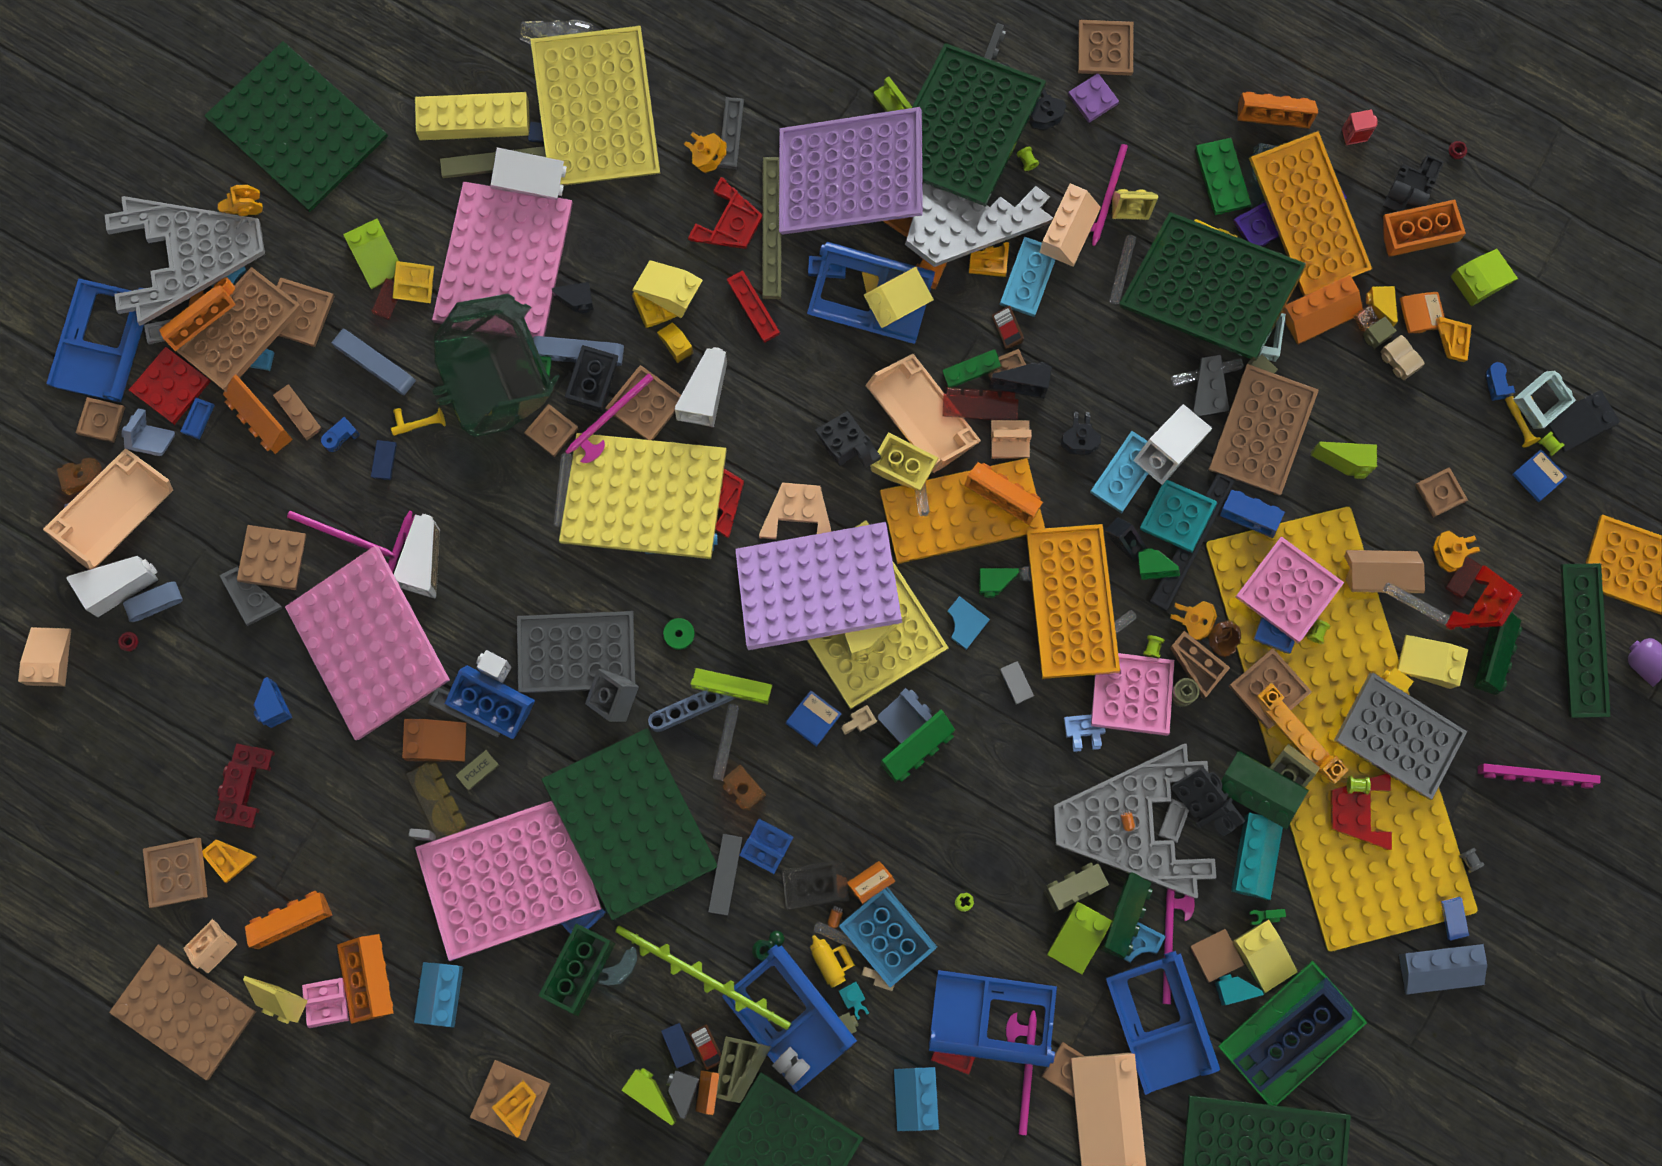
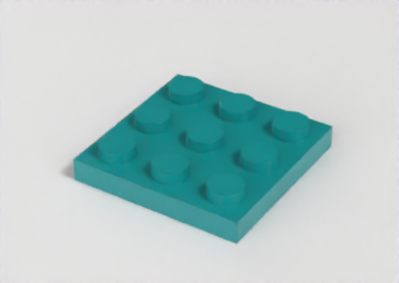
(1178, 515)

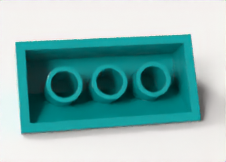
(1257, 857)

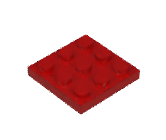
(169, 385)

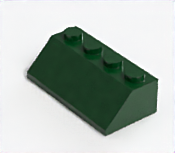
(1497, 656)
(1263, 790)
(1126, 916)
(576, 969)

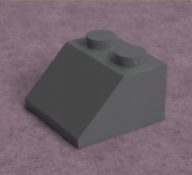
(611, 696)
(682, 1091)

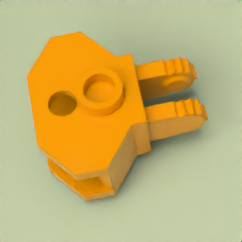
(705, 151)
(241, 201)
(1452, 550)
(1195, 617)

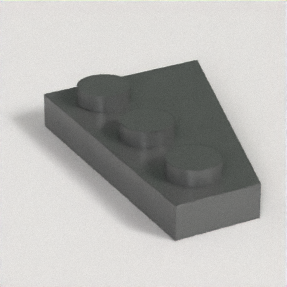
(997, 37)
(1211, 387)
(249, 598)

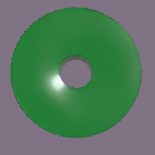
(685, 640)

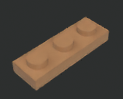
(297, 412)

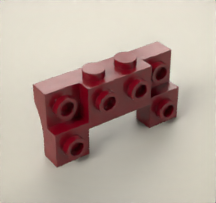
(238, 784)

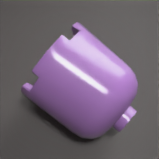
(1647, 660)

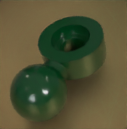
(775, 938)

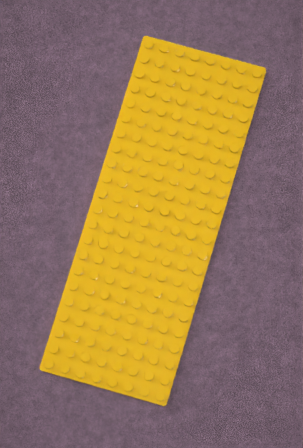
(1353, 885)

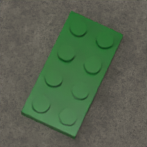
(1222, 176)

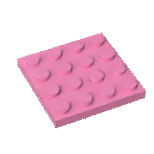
(1289, 589)
(1136, 697)

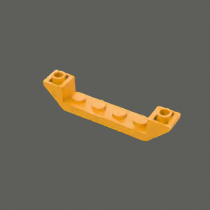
(1298, 735)

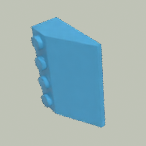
(888, 936)

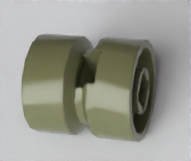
(1185, 692)

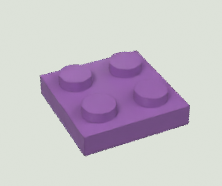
(1093, 98)

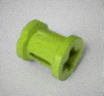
(1027, 158)
(1551, 443)
(1318, 631)
(1153, 646)
(1358, 785)
(958, 903)

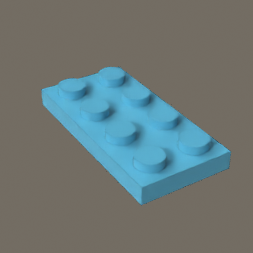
(1027, 278)
(1122, 475)

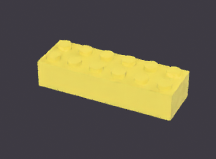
(472, 116)

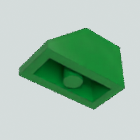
(1156, 565)
(995, 580)

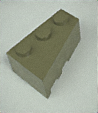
(1075, 887)
(739, 1067)

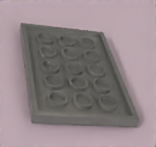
(568, 650)
(1400, 736)

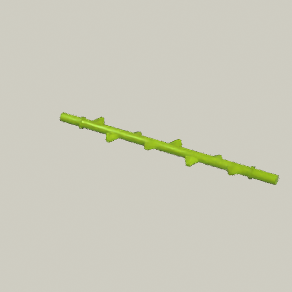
(709, 983)

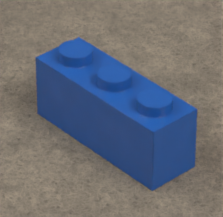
(1252, 513)

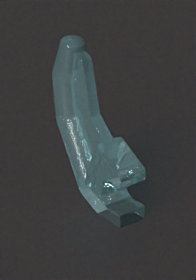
(621, 971)

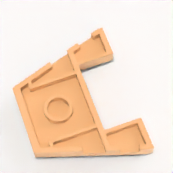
(796, 504)

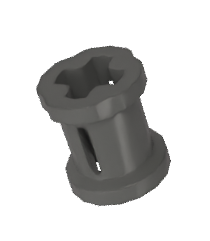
(1471, 860)

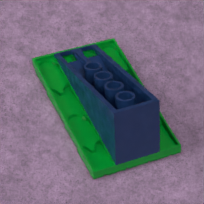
(1276, 1043)

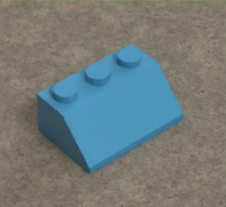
(438, 994)
(916, 1099)

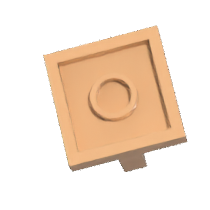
(1010, 439)
(209, 947)

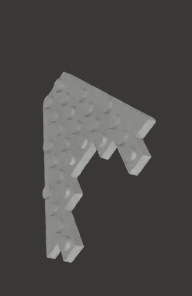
(960, 227)
(200, 251)
(1093, 824)

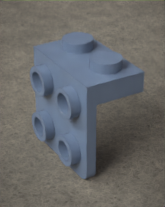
(145, 438)
(904, 715)

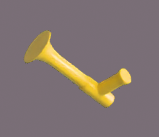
(402, 428)
(1529, 438)

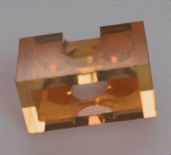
(68, 475)
(740, 777)

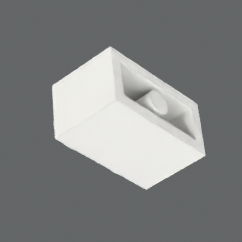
(493, 666)

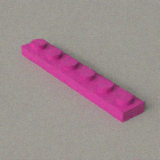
(1531, 775)

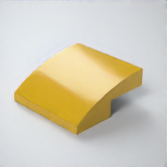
(413, 282)
(650, 312)

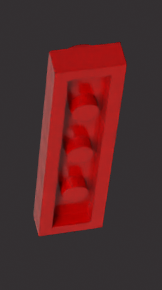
(753, 306)

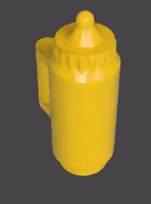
(828, 962)

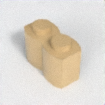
(1402, 357)

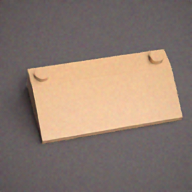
(916, 408)
(108, 509)
(1108, 1110)

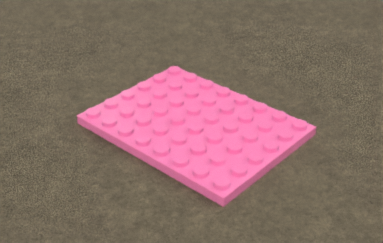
(504, 247)
(367, 643)
(505, 880)

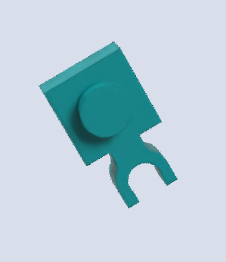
(853, 997)

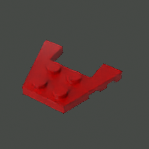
(736, 223)
(729, 501)
(1493, 605)
(1353, 813)

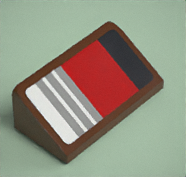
(1008, 327)
(706, 1046)

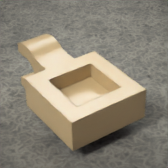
(861, 719)
(879, 982)

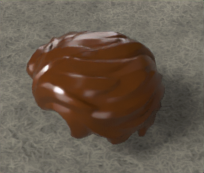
(1225, 638)

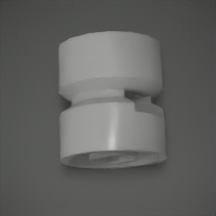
(791, 1066)

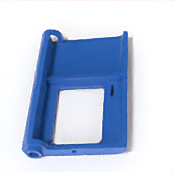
(886, 269)
(90, 366)
(963, 1016)
(814, 1035)
(1172, 1051)

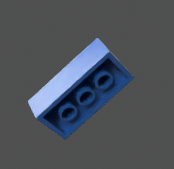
(489, 701)

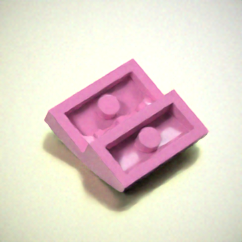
(325, 1003)

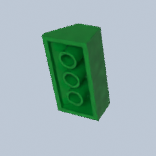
(918, 746)

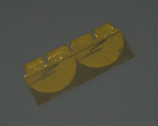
(431, 797)

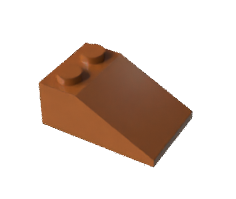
(434, 740)

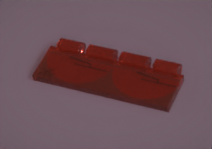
(977, 407)

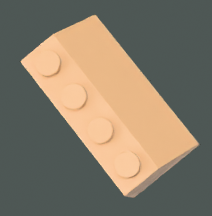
(1070, 226)

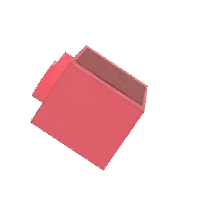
(1359, 127)

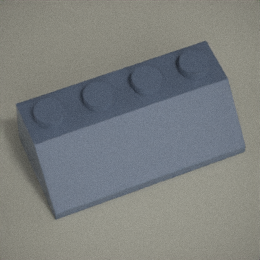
(1443, 969)

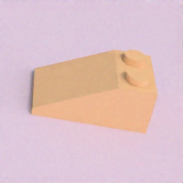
(45, 657)

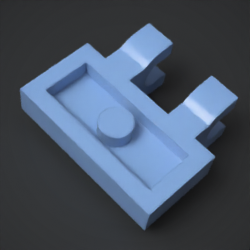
(1081, 726)

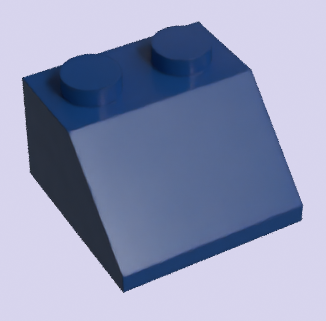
(271, 705)

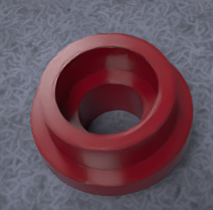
(1461, 146)
(124, 637)

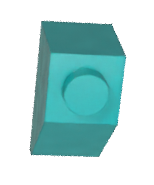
(1235, 990)

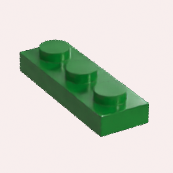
(972, 368)

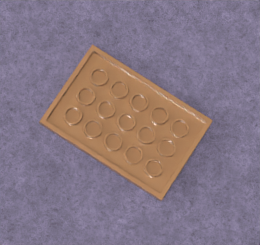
(243, 331)
(1263, 429)
(182, 1012)

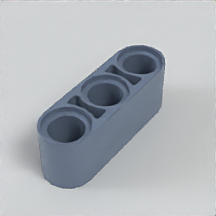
(152, 601)

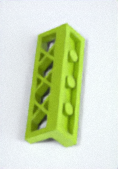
(891, 97)
(731, 686)

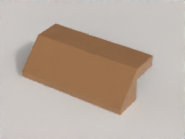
(1373, 569)

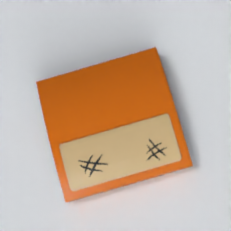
(1421, 311)
(870, 882)

